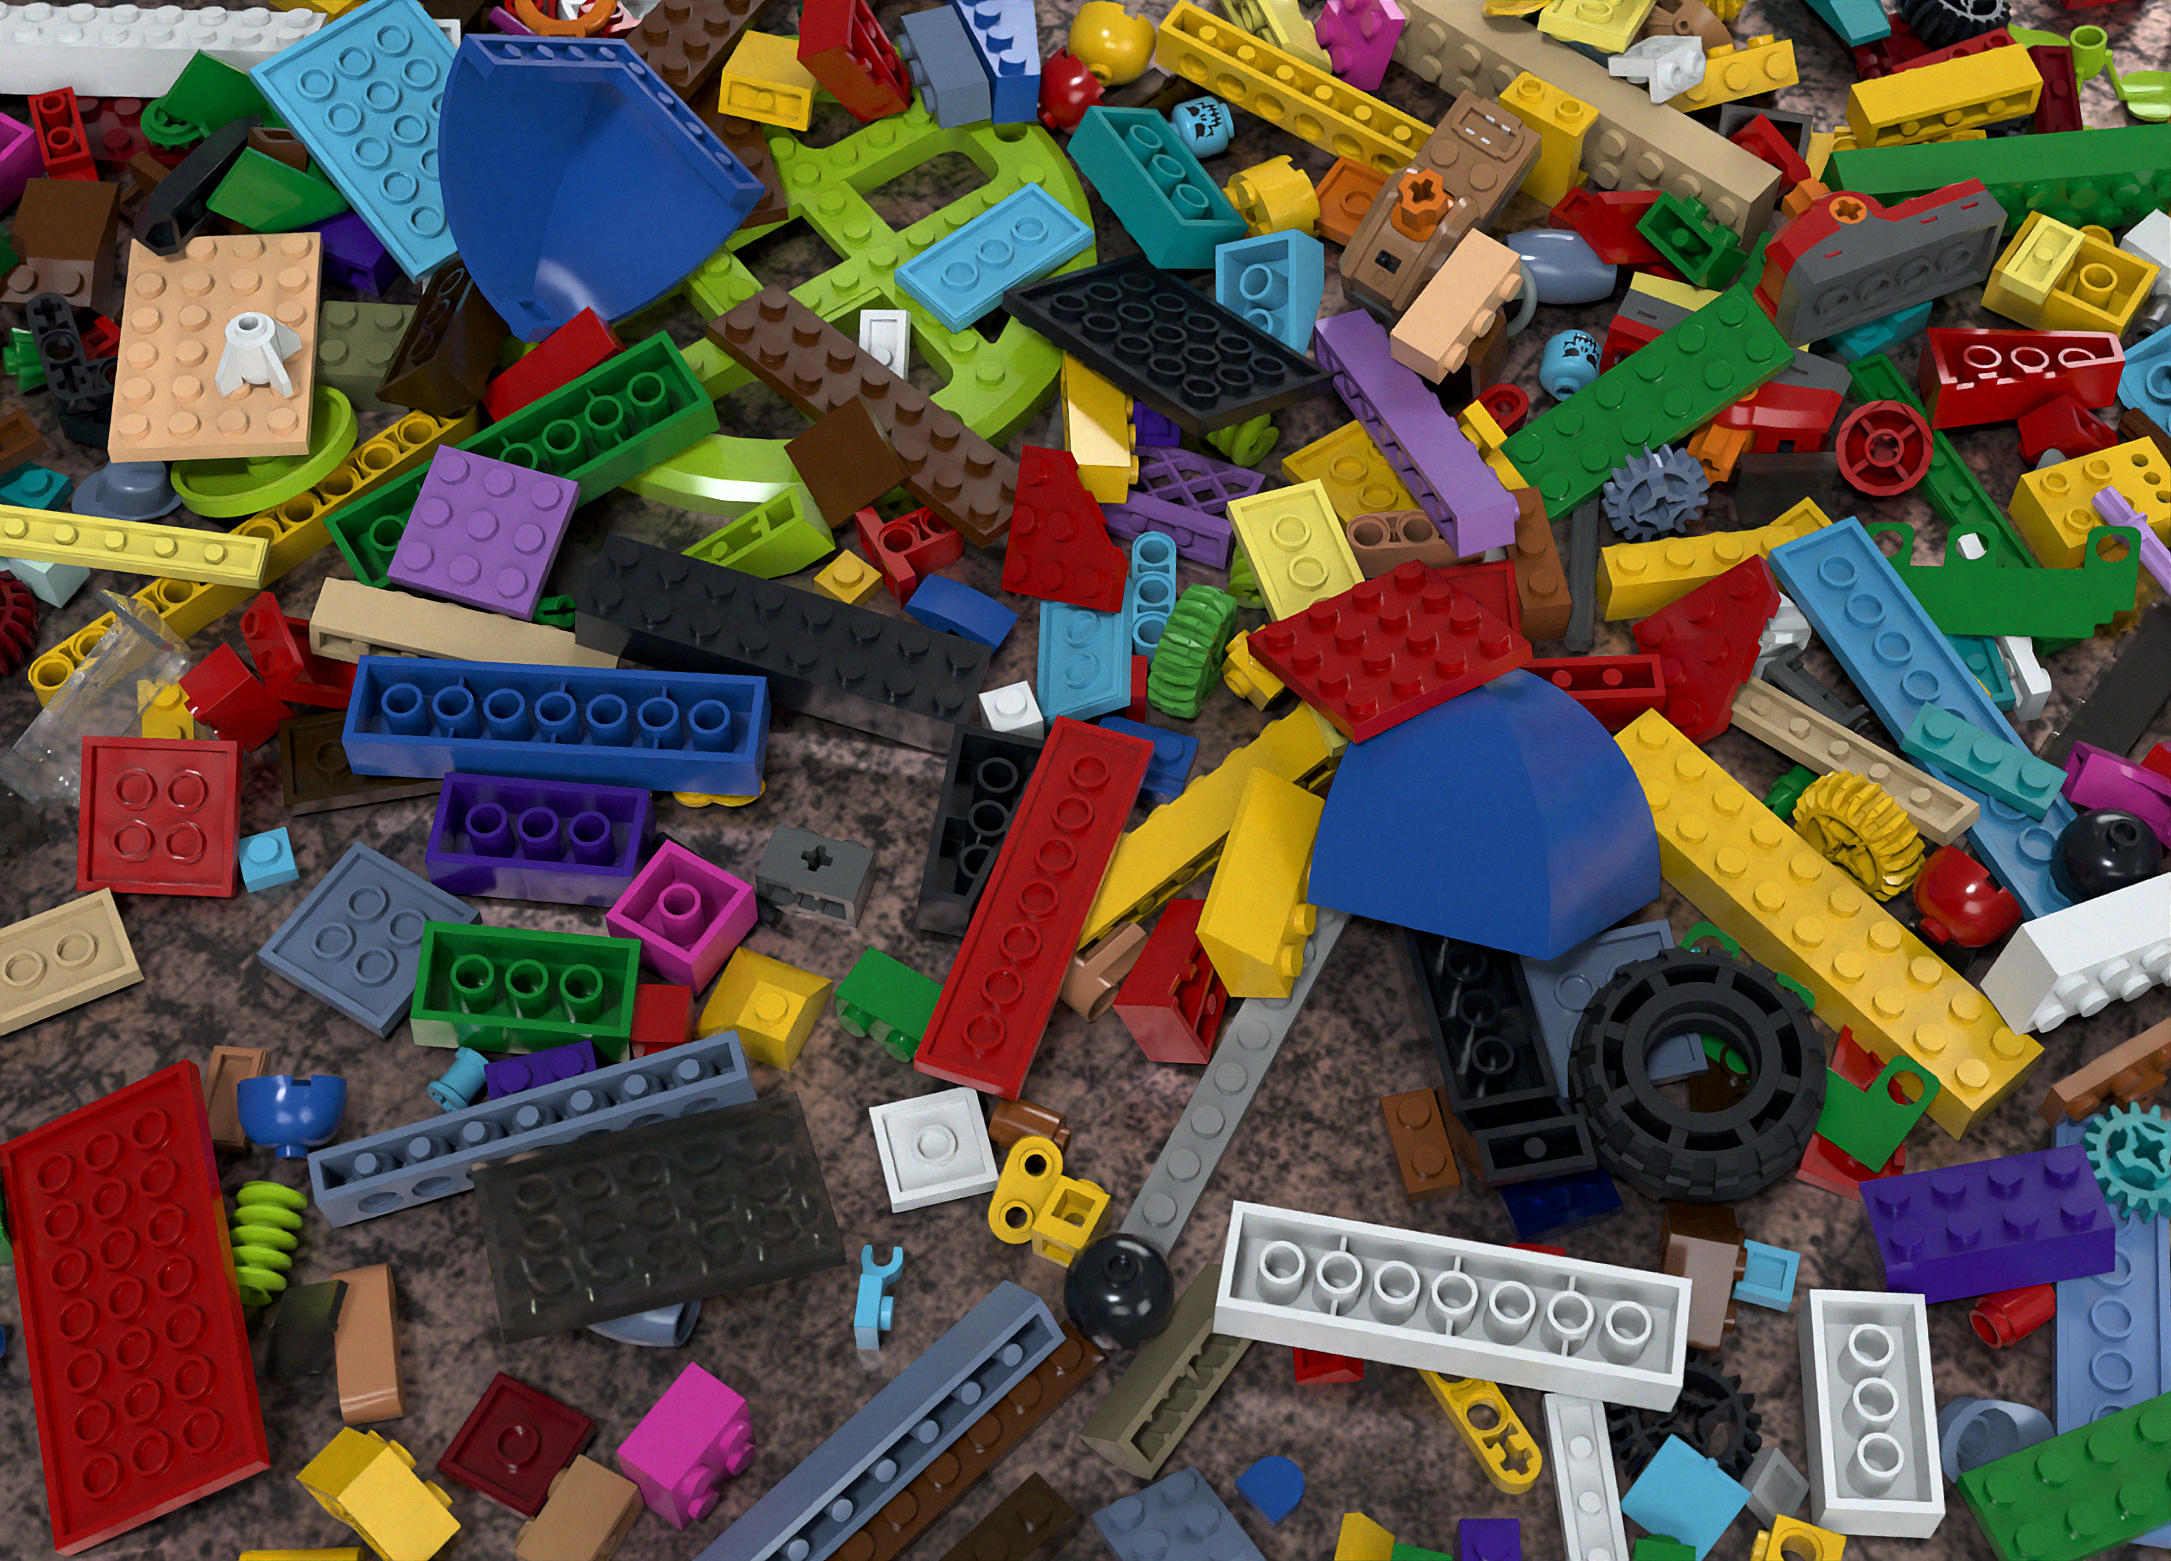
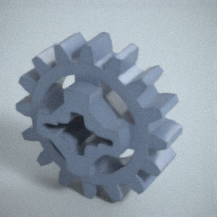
(1655, 493)

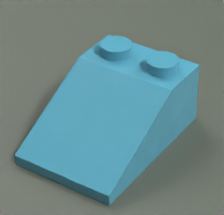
(1273, 283)

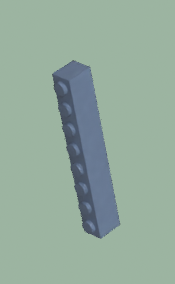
(896, 1433)

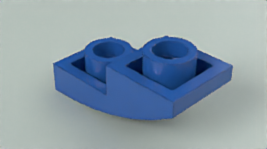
(954, 606)

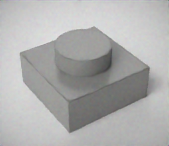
(1774, 1486)

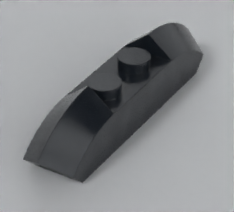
(178, 203)

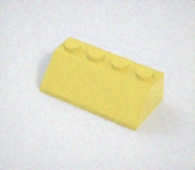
(1281, 26)

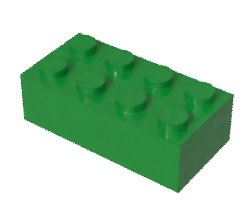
(524, 990)

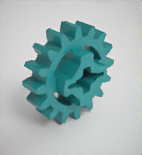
(2140, 1159)

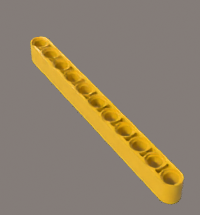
(293, 532)

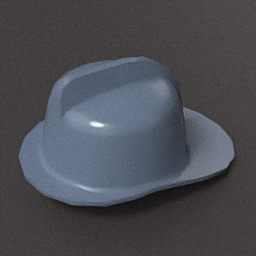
(128, 492)
(1985, 1430)

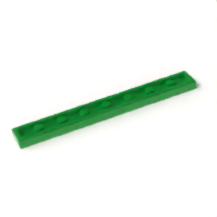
(1948, 480)

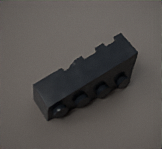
(974, 814)

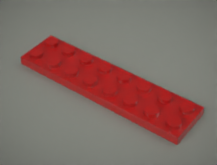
(1034, 909)

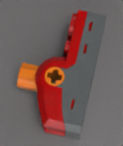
(1857, 261)
(1783, 415)

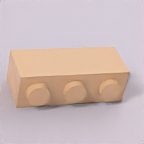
(1456, 307)

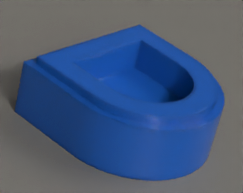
(1272, 1488)

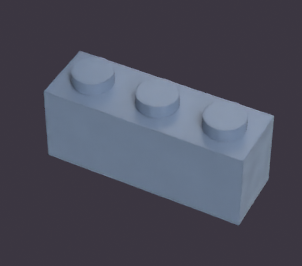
(944, 67)

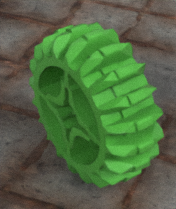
(1192, 650)

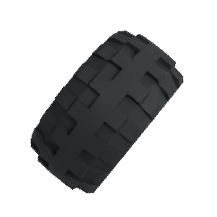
(1683, 1151)

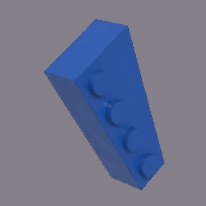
(1007, 49)

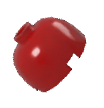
(1066, 92)
(1884, 448)
(1961, 902)

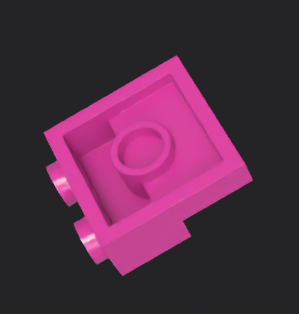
(1359, 39)

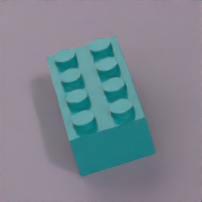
(1155, 186)

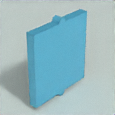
(1685, 1497)

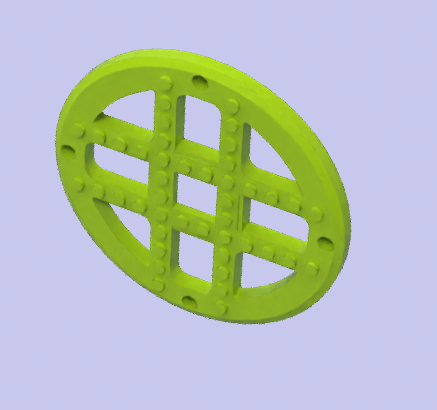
(989, 385)

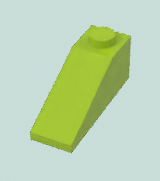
(771, 538)

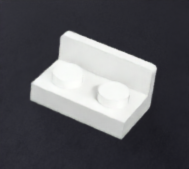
(1665, 62)

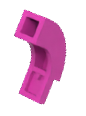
(2109, 780)

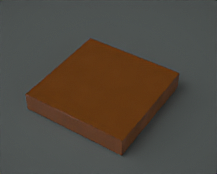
(847, 461)

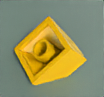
(767, 1005)

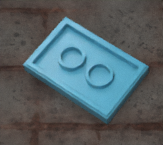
(1083, 659)

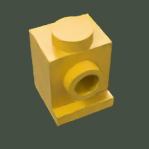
(1070, 1203)

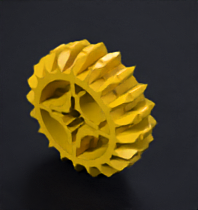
(1861, 833)

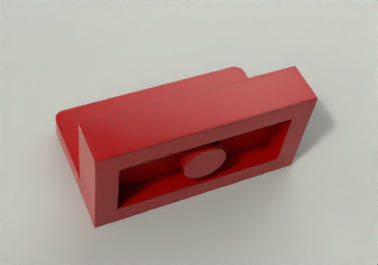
(1611, 229)

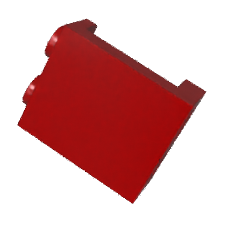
(284, 658)

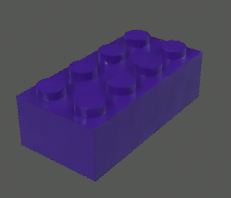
(539, 839)
(1988, 1225)

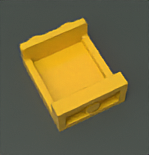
(768, 82)
(1562, 124)

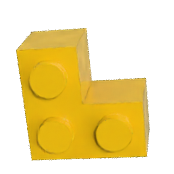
(378, 1495)

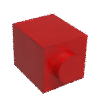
(662, 1018)

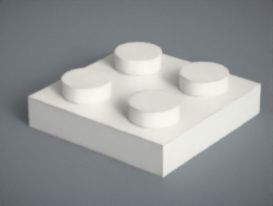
(933, 1148)

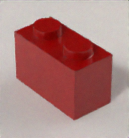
(233, 699)

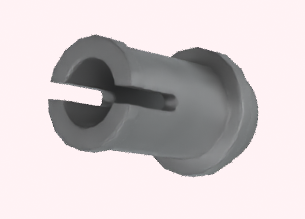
(2155, 318)

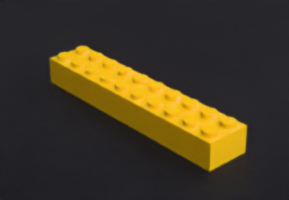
(1823, 931)

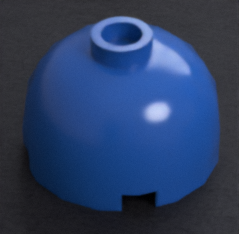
(291, 1112)

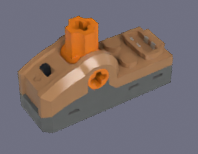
(1430, 206)

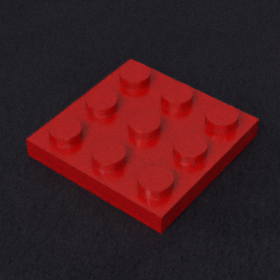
(159, 816)

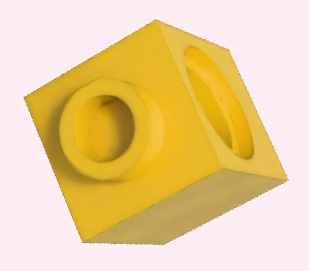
(1797, 1536)

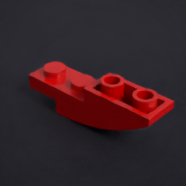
(63, 136)

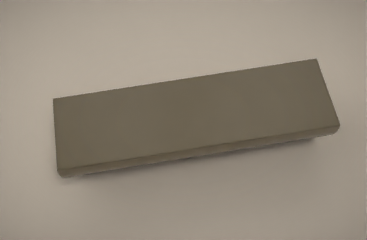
(1166, 1383)

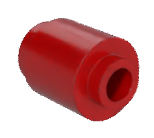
(2012, 1314)

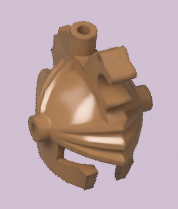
(1690, 19)

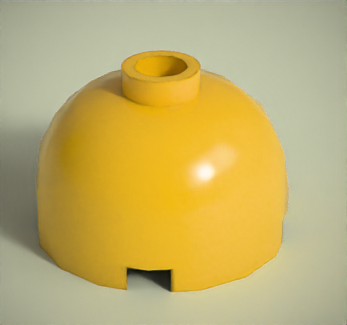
(1111, 42)

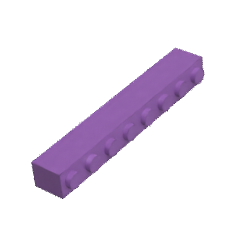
(1416, 435)

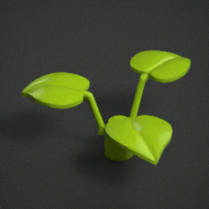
(2145, 90)

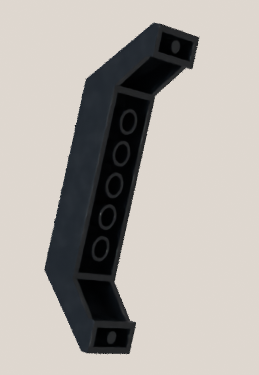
(1489, 1060)

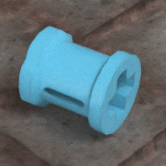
(460, 1082)

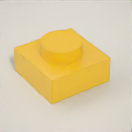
(848, 580)

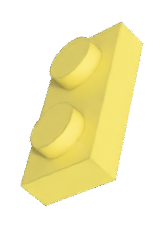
(2041, 259)

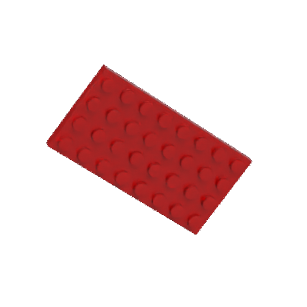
(131, 1309)

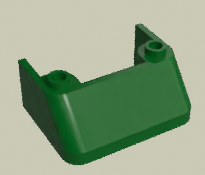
(257, 188)

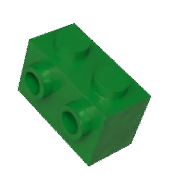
(1692, 241)

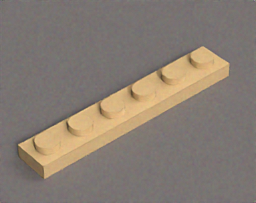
(1829, 747)

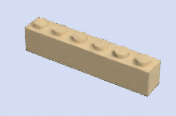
(379, 622)

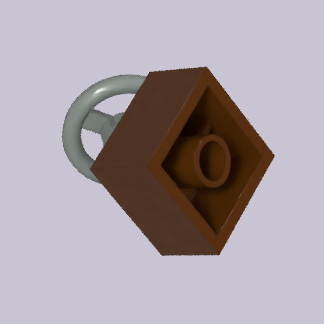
(1488, 354)

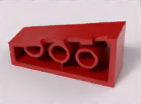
(2008, 373)

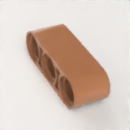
(1395, 537)
(369, 1347)

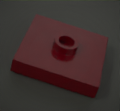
(515, 1446)

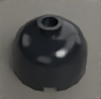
(2104, 854)
(1119, 1290)

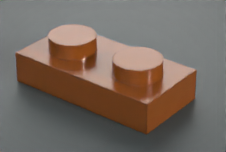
(1419, 1145)

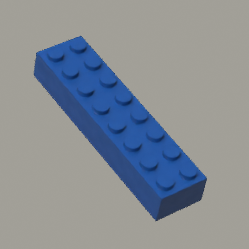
(558, 724)

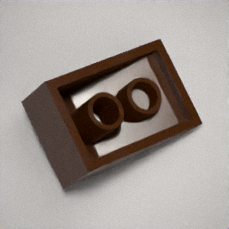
(64, 245)

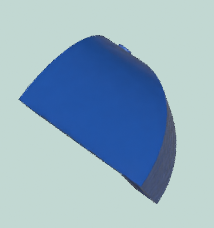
(579, 179)
(1490, 823)

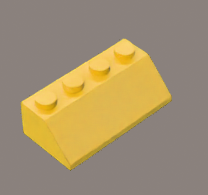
(1258, 897)

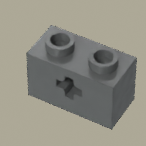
(817, 875)

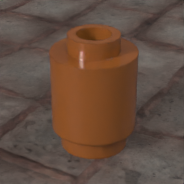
(1021, 1118)

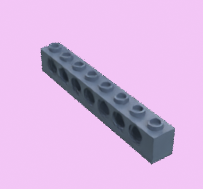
(436, 1153)

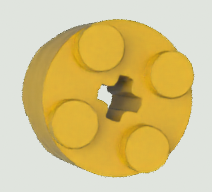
(1274, 198)

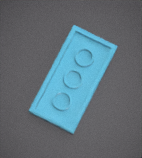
(992, 254)

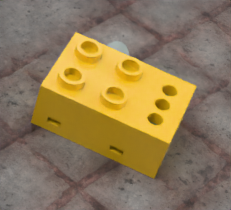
(2056, 506)

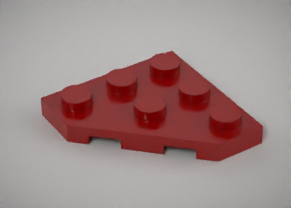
(1060, 537)
(1710, 645)

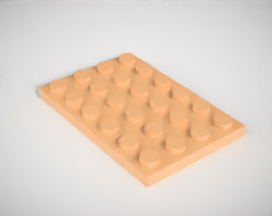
(176, 337)

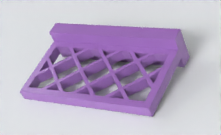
(1190, 527)

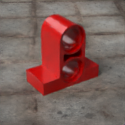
(907, 548)

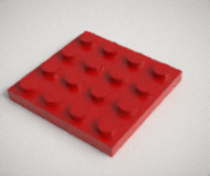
(1388, 650)

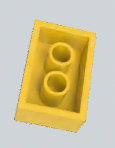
(2096, 292)

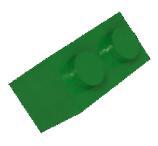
(887, 1003)

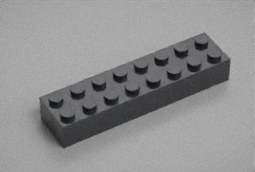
(811, 648)

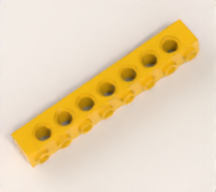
(1287, 90)

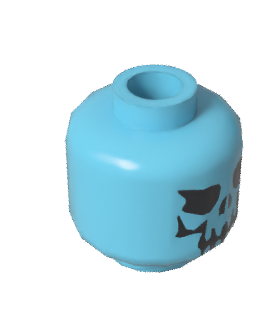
(1203, 126)
(1569, 363)

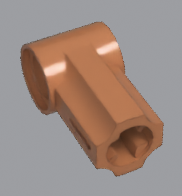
(1101, 972)

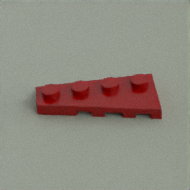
(1826, 1163)

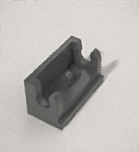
(1790, 677)

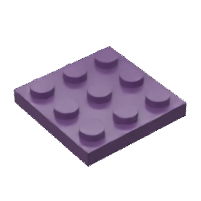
(484, 532)

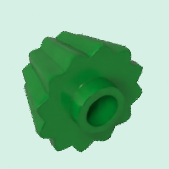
(23, 361)

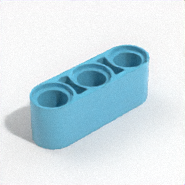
(1152, 590)

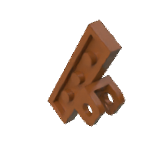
(2126, 1072)

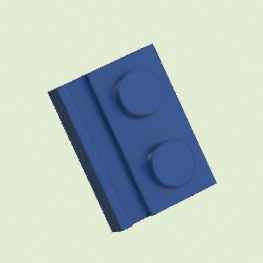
(1171, 761)

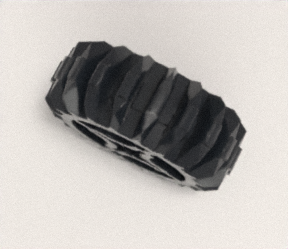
(1952, 21)
(1718, 1406)

